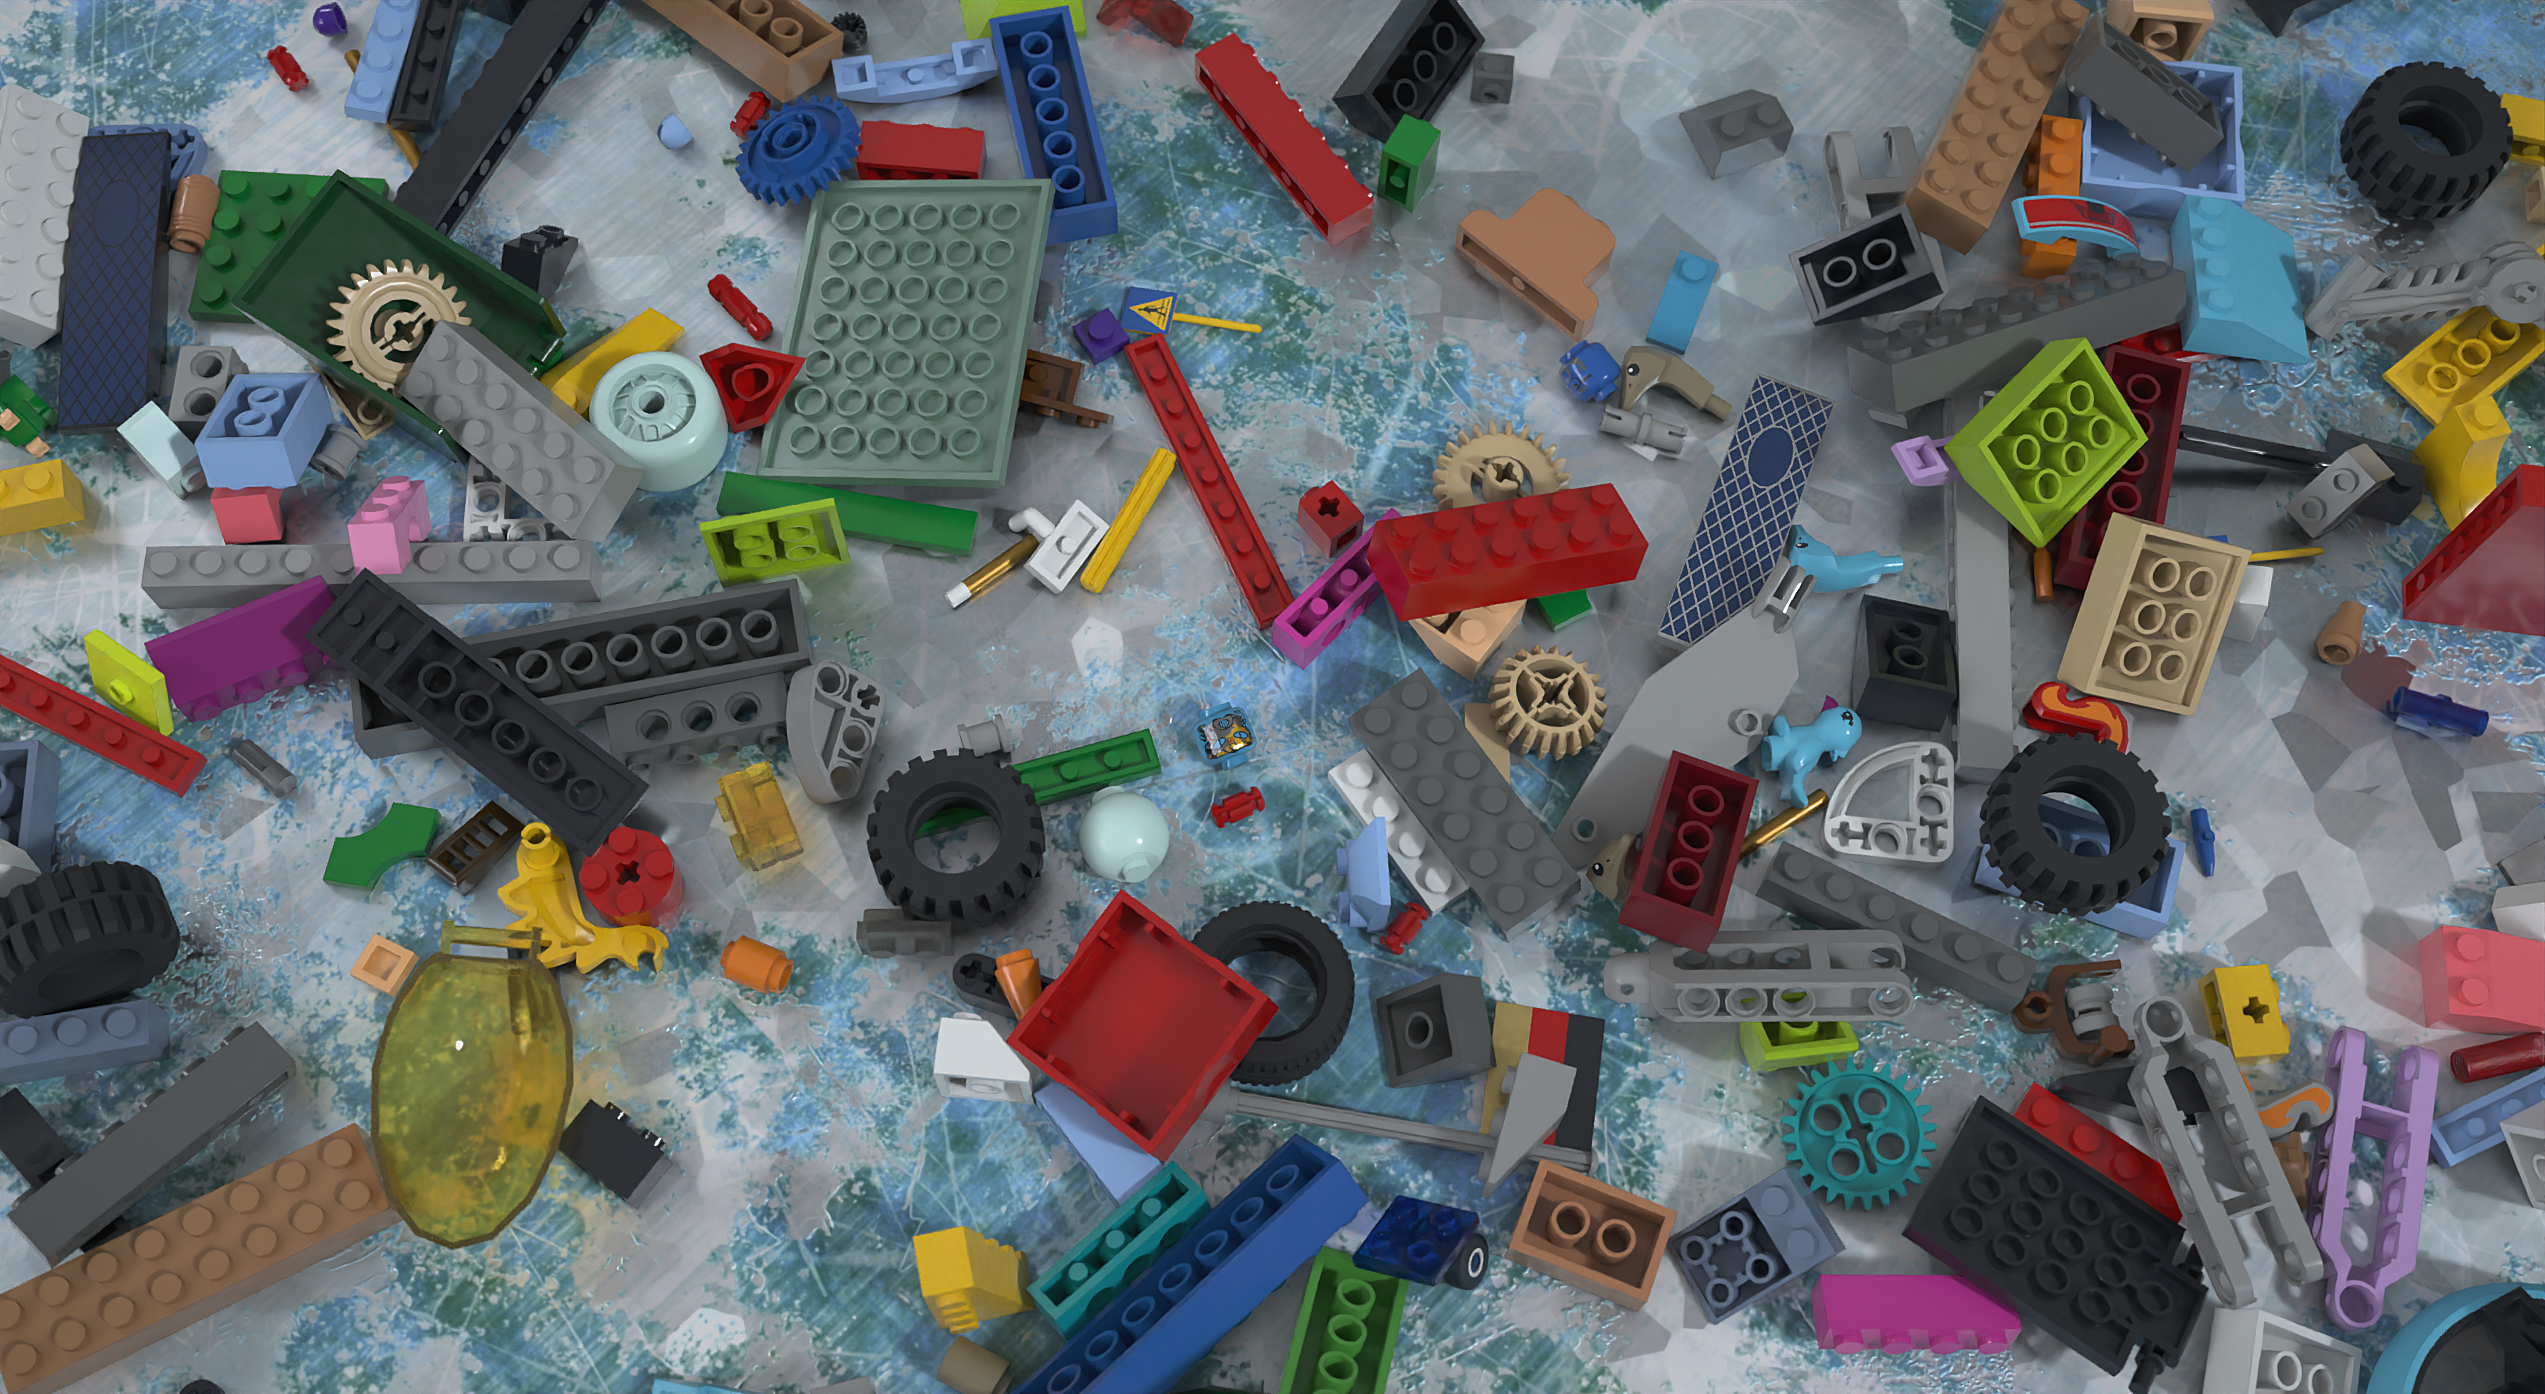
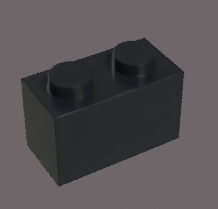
(614, 1152)

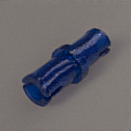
(2439, 711)

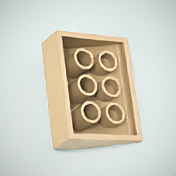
(2153, 615)

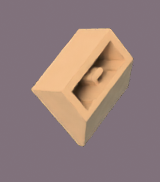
(1469, 637)

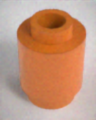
(756, 965)

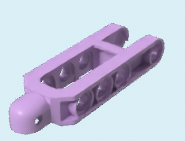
(2406, 1128)

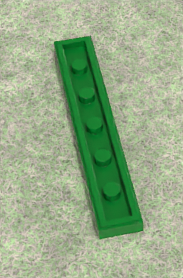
(859, 513)
(1068, 776)

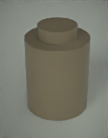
(974, 1369)

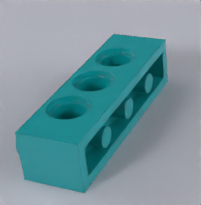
(1118, 1250)

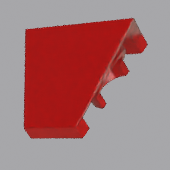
(750, 381)

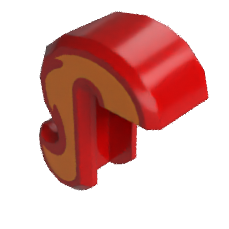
(2053, 713)

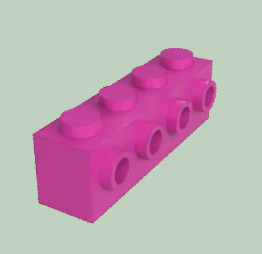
(1910, 1314)

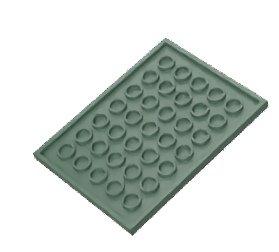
(910, 333)

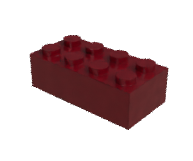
(1688, 852)

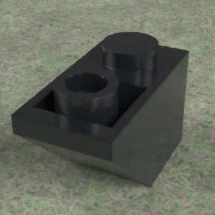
(539, 258)

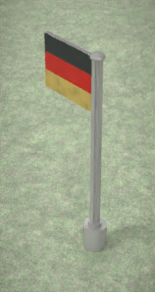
(1515, 1029)

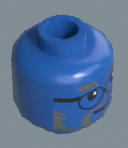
(1589, 372)

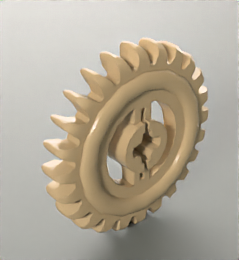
(364, 301)
(1503, 477)

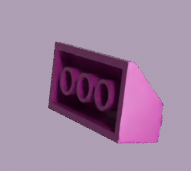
(244, 651)

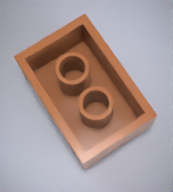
(1590, 1235)

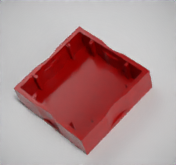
(1143, 1025)

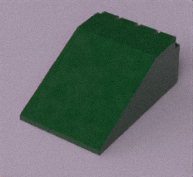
(358, 227)

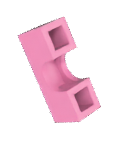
(388, 524)

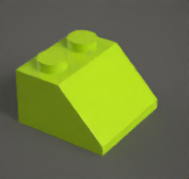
(1795, 1043)

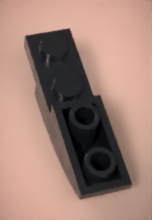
(38, 1151)

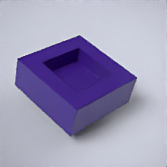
(1101, 336)

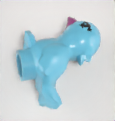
(1797, 748)

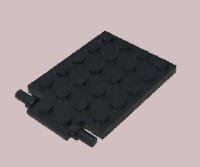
(2061, 1245)

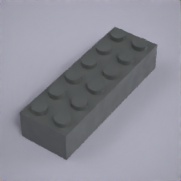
(1465, 804)

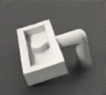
(1064, 544)

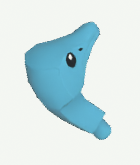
(1837, 571)

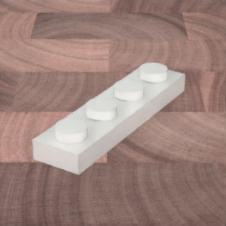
(1408, 843)

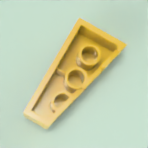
(970, 1278)

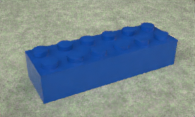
(1055, 120)

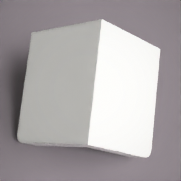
(2521, 910)

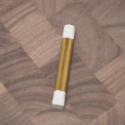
(993, 569)

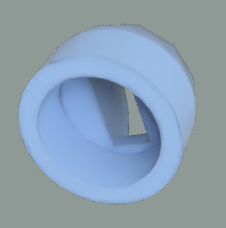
(673, 133)

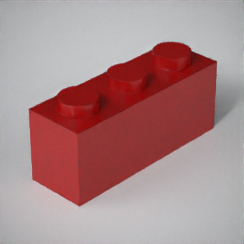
(920, 152)

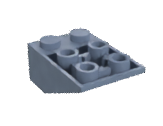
(1755, 1244)

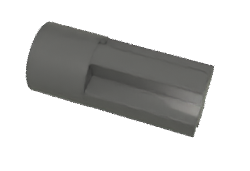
(265, 768)

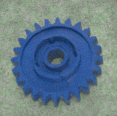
(798, 150)

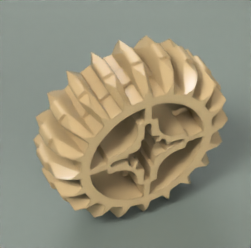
(1555, 725)

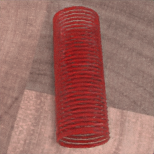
(2502, 1058)

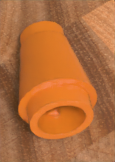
(1019, 979)

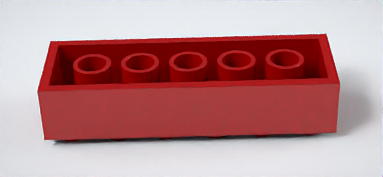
(1505, 551)

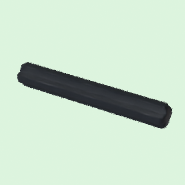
(2253, 450)

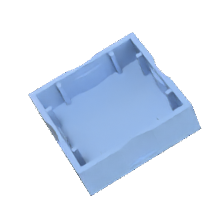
(2134, 176)

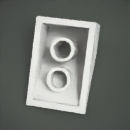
(2272, 1355)

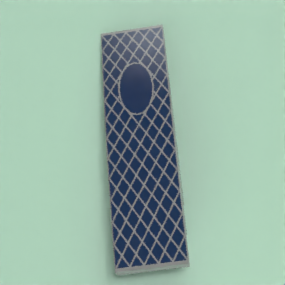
(1747, 509)

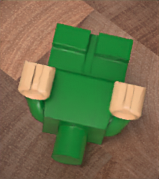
(24, 416)

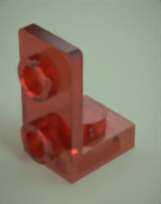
(1160, 16)

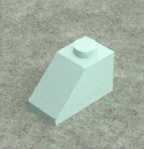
(164, 450)

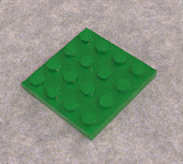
(248, 223)

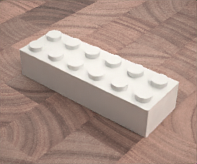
(37, 202)

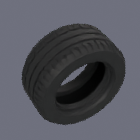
(1314, 947)

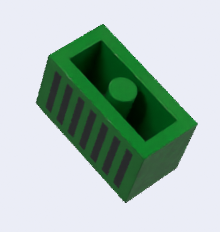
(1408, 162)

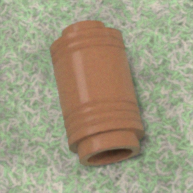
(193, 213)

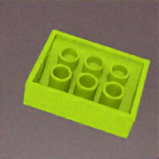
(2048, 440)

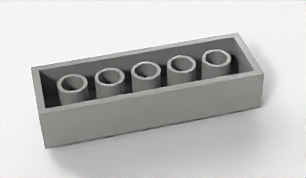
(522, 431)

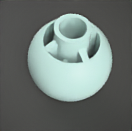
(1123, 835)

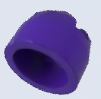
(330, 20)

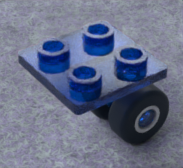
(1424, 1243)

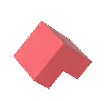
(248, 514)

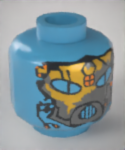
(1224, 736)

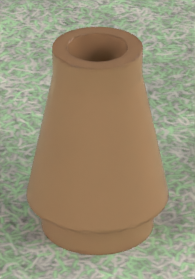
(2342, 636)

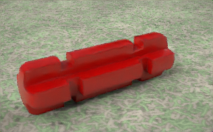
(740, 307)

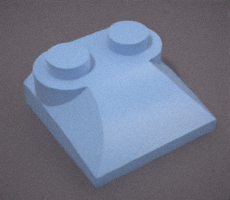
(1366, 879)

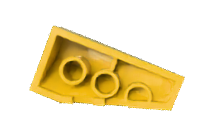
(579, 374)

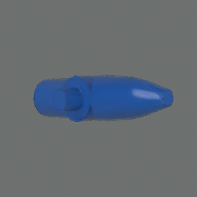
(2203, 840)

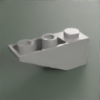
(1533, 1110)

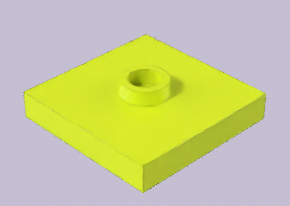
(128, 682)

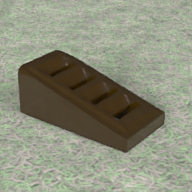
(476, 868)

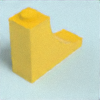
(2463, 457)

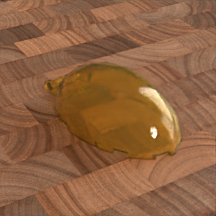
(471, 1087)

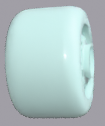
(663, 417)

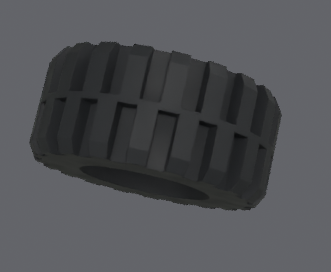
(2451, 109)
(2106, 781)
(945, 785)
(83, 938)

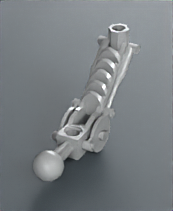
(2504, 280)

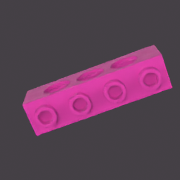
(1329, 603)

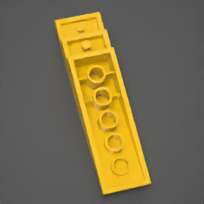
(2465, 361)

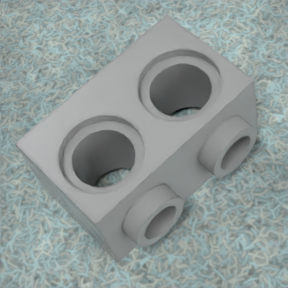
(196, 390)
(2339, 490)

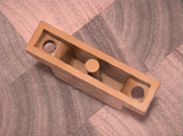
(1544, 255)

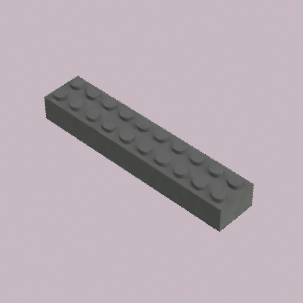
(622, 658)

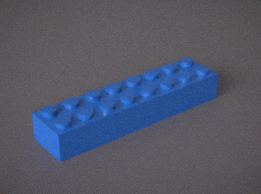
(1208, 1278)

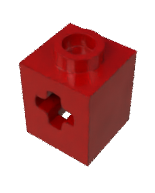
(1327, 531)

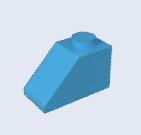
(1682, 302)

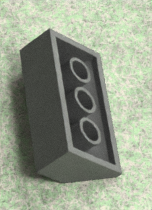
(2142, 95)

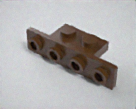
(1054, 387)

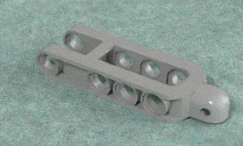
(1853, 195)
(1830, 969)
(2171, 1044)

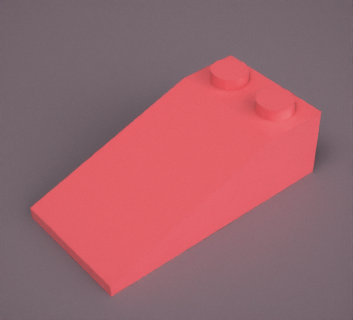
(2483, 982)

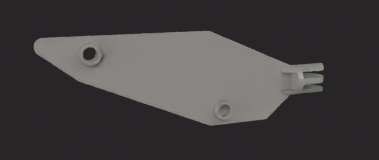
(1702, 703)

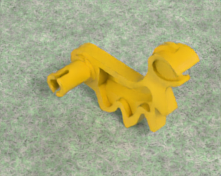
(549, 899)

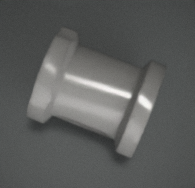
(339, 452)
(985, 736)

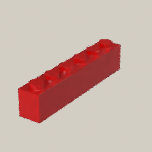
(1284, 139)

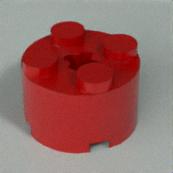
(625, 857)

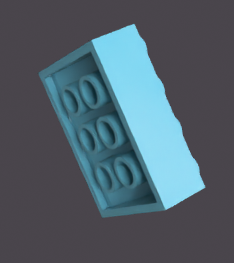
(2237, 283)

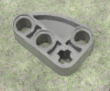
(818, 720)

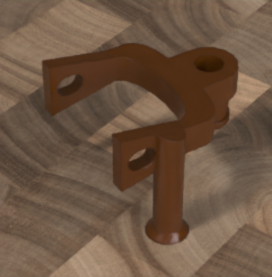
(2054, 1020)

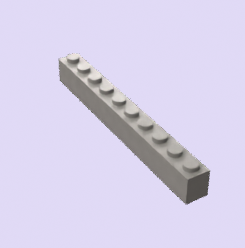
(435, 575)
(1979, 618)

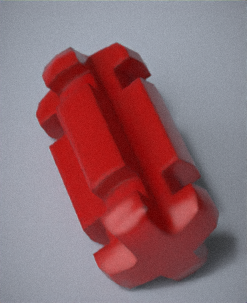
(287, 68)
(750, 113)
(1237, 807)
(1404, 928)

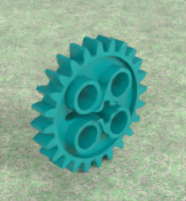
(1899, 1120)

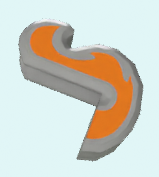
(2300, 1106)

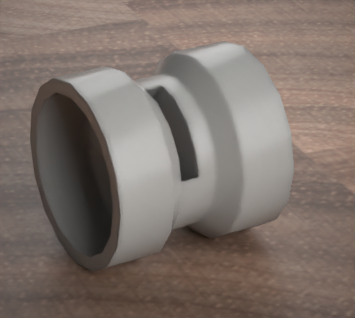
(2091, 1009)

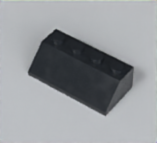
(1409, 66)

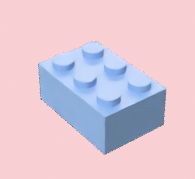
(264, 430)

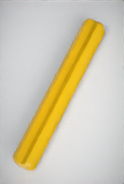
(1128, 520)

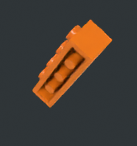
(2051, 170)

